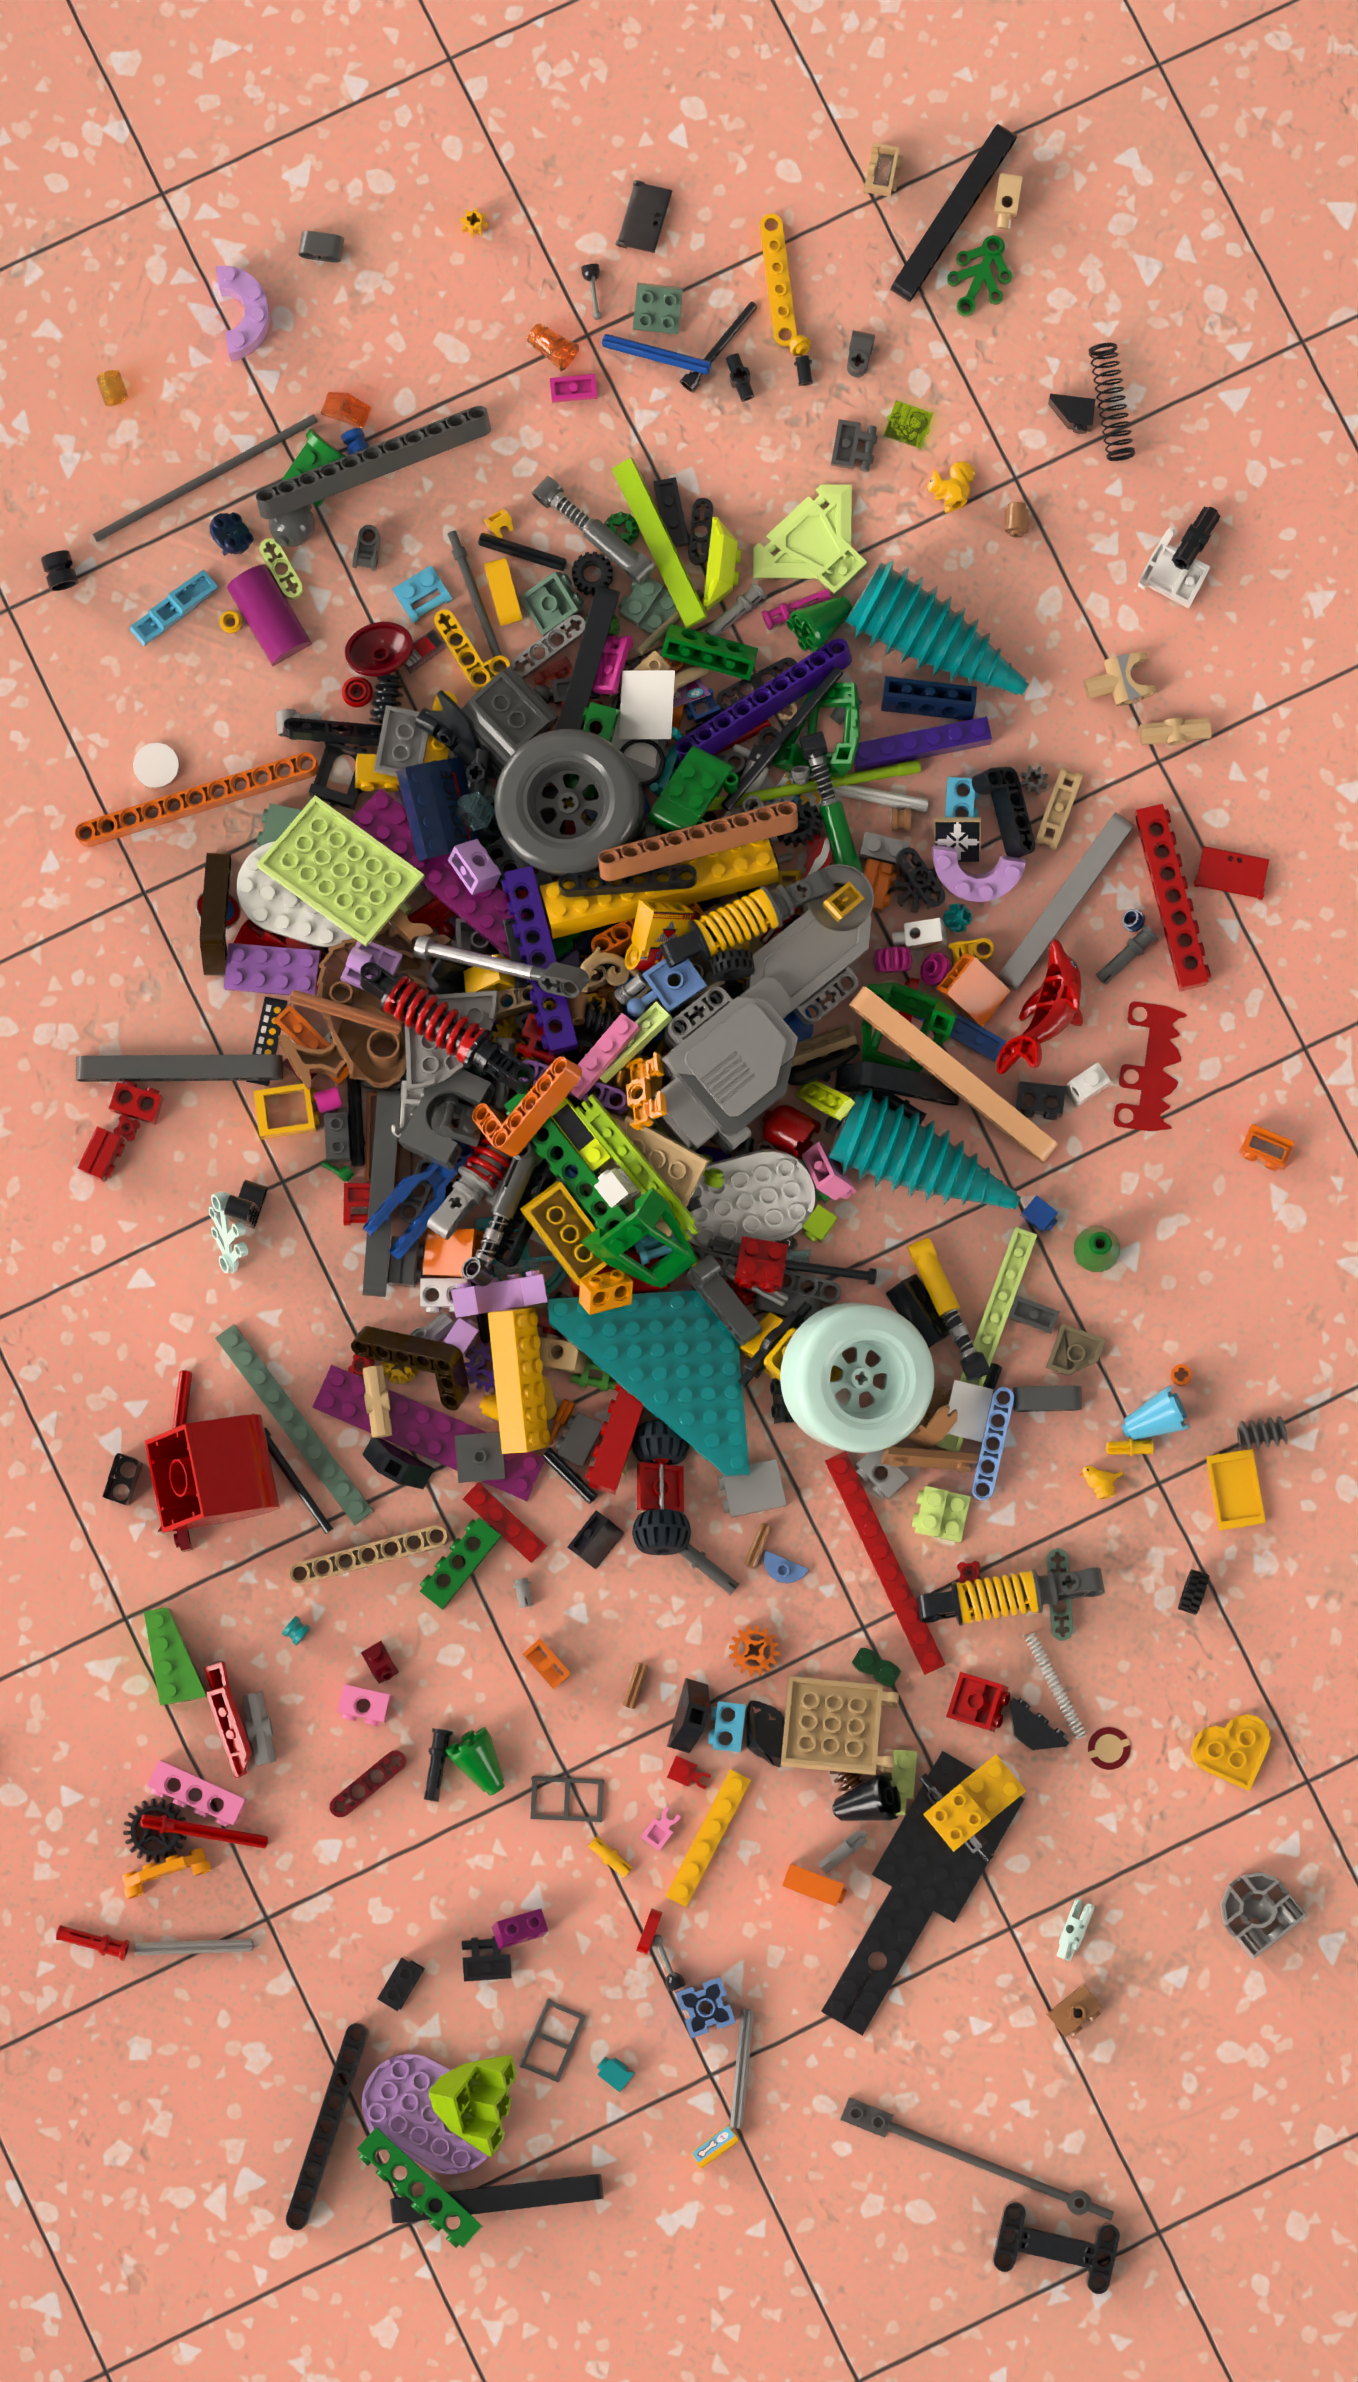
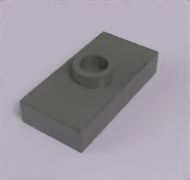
(1033, 1314)

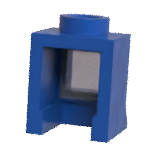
(702, 708)

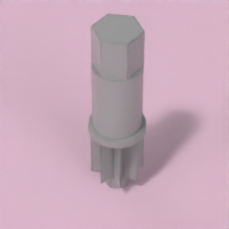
(845, 1849)

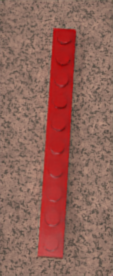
(884, 1562)

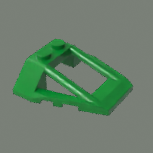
(844, 754)
(933, 1010)
(648, 1210)

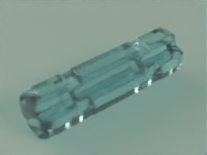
(521, 1267)

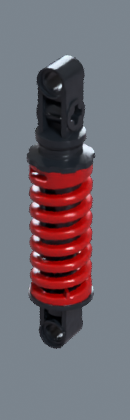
(468, 1043)

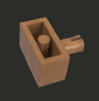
(1074, 2011)

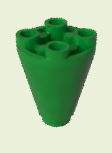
(818, 622)
(1092, 1257)
(478, 1760)

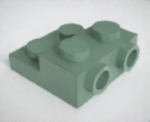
(552, 602)
(647, 605)

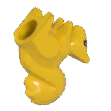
(955, 489)

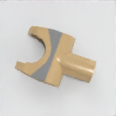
(1119, 680)

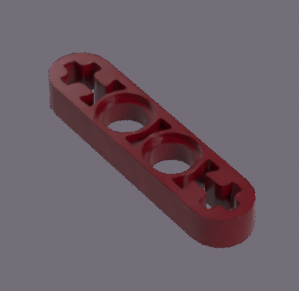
(369, 1785)

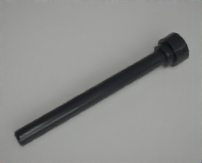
(691, 380)

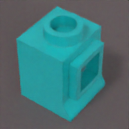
(614, 2073)

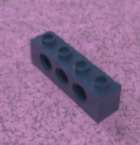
(929, 698)

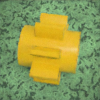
(479, 225)

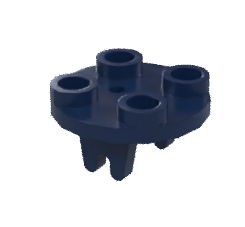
(230, 533)

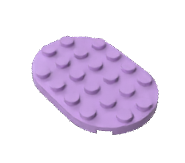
(400, 2107)

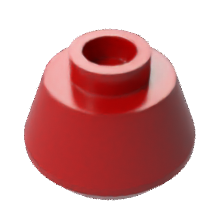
(359, 686)

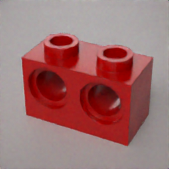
(134, 1107)

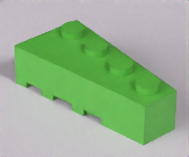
(173, 1667)

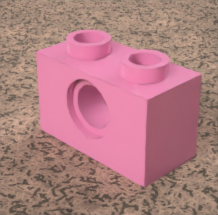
(378, 1704)

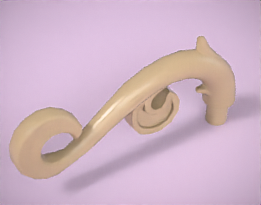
(612, 977)

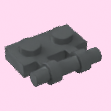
(846, 445)

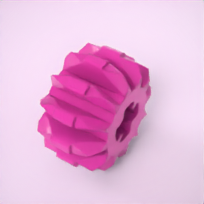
(892, 959)

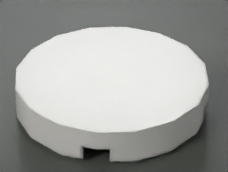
(156, 765)

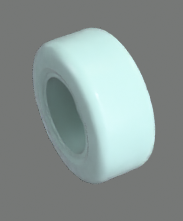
(895, 1407)

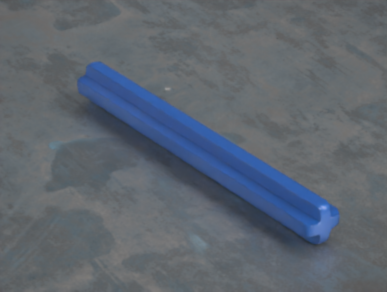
(656, 354)

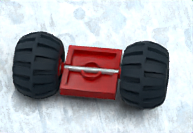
(660, 1490)

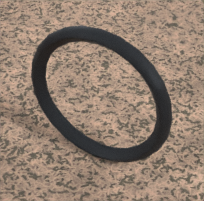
(661, 753)

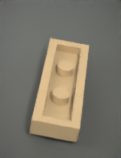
(823, 1044)

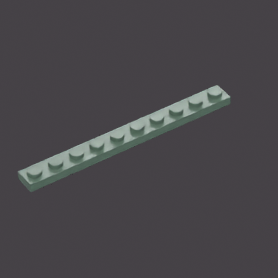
(294, 1424)

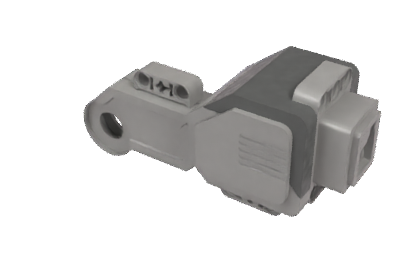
(741, 1053)

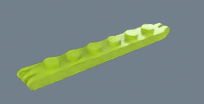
(632, 1160)

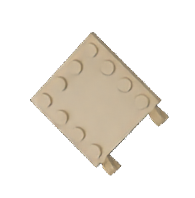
(673, 1162)
(835, 1726)

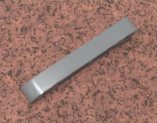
(546, 643)

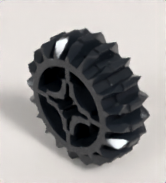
(139, 1844)

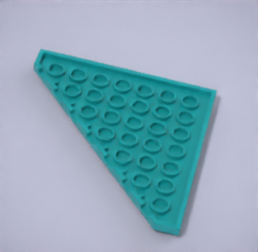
(674, 1361)

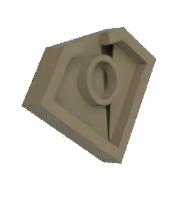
(1074, 1350)

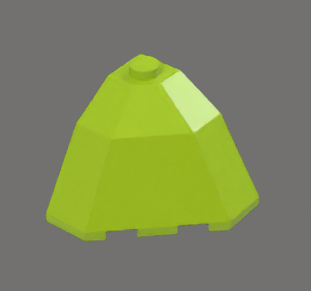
(475, 2100)

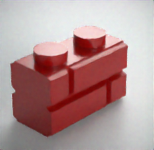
(101, 1154)

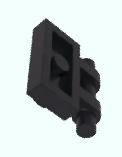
(485, 1967)

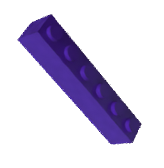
(922, 744)

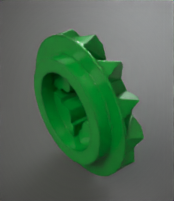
(630, 526)

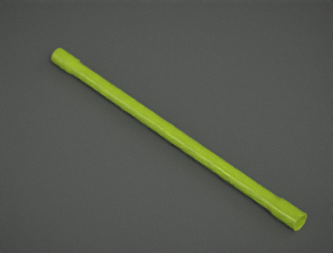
(900, 769)

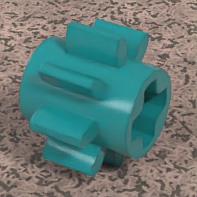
(957, 917)

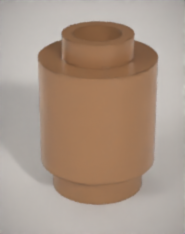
(1016, 519)

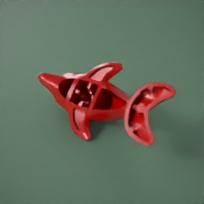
(1053, 1008)

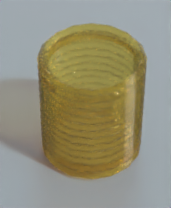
(112, 388)

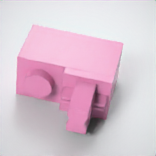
(827, 1173)

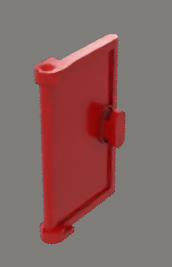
(1232, 872)

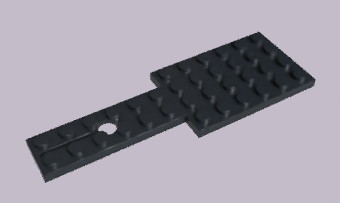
(923, 1880)

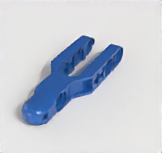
(438, 1178)

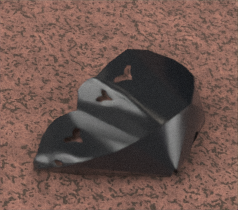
(765, 1735)

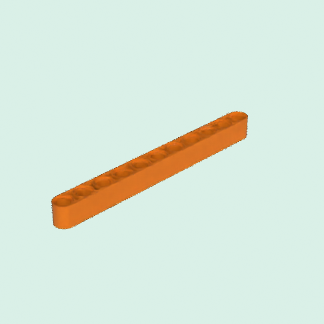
(185, 799)

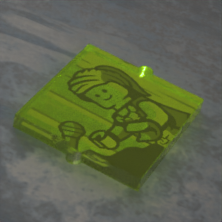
(908, 424)

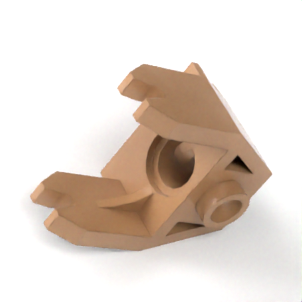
(936, 1420)

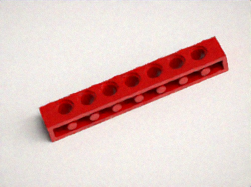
(1185, 977)

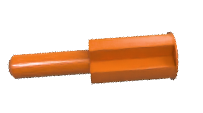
(561, 1418)

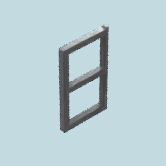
(566, 1817)
(536, 2033)

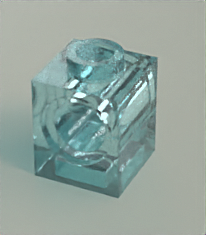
(474, 811)

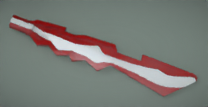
(818, 860)

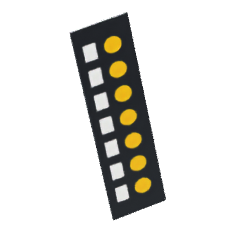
(268, 1031)

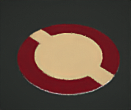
(1109, 1748)

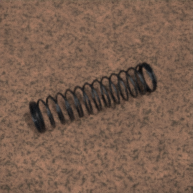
(1100, 354)

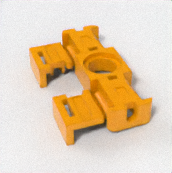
(639, 1077)

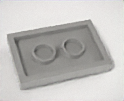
(400, 741)

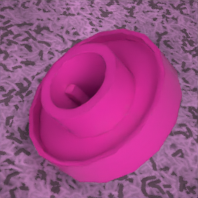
(935, 968)

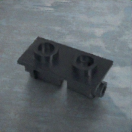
(779, 1410)

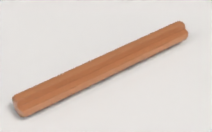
(346, 1012)

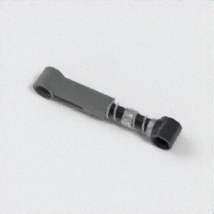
(479, 1268)

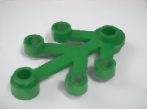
(981, 272)

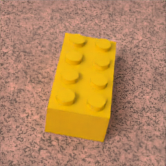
(562, 1229)

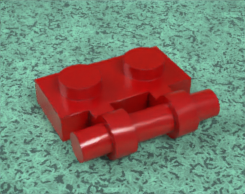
(534, 1033)

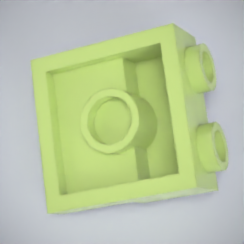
(941, 1514)

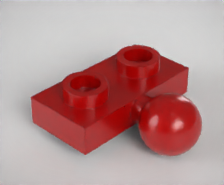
(434, 915)

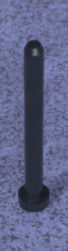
(869, 1275)

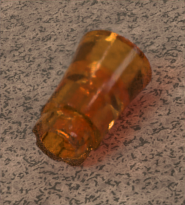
(553, 346)

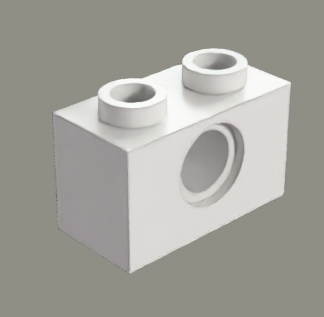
(616, 1187)

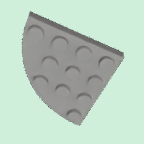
(429, 1064)

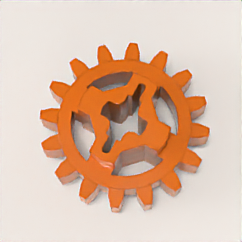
(747, 1641)

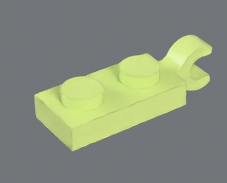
(904, 1775)

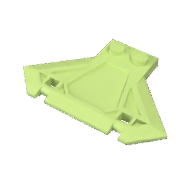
(813, 542)

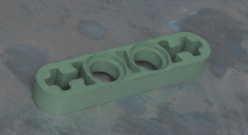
(1067, 1623)

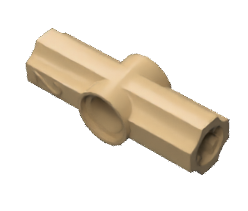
(1175, 731)
(377, 1401)

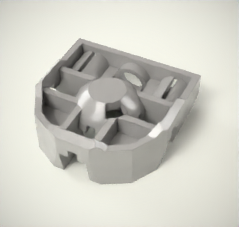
(1263, 1909)

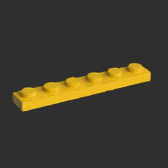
(708, 1838)

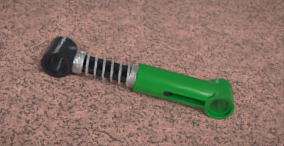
(831, 809)

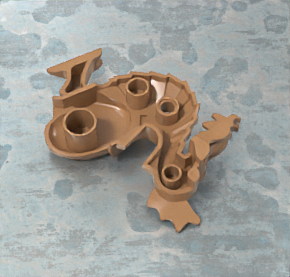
(367, 1051)

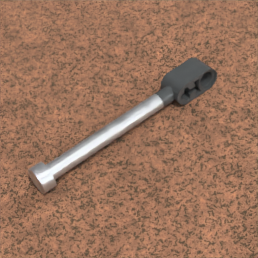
(556, 979)

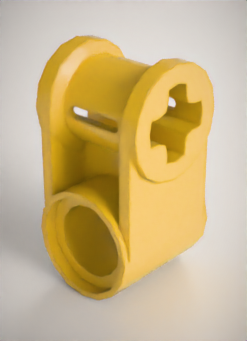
(970, 947)

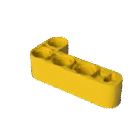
(466, 649)

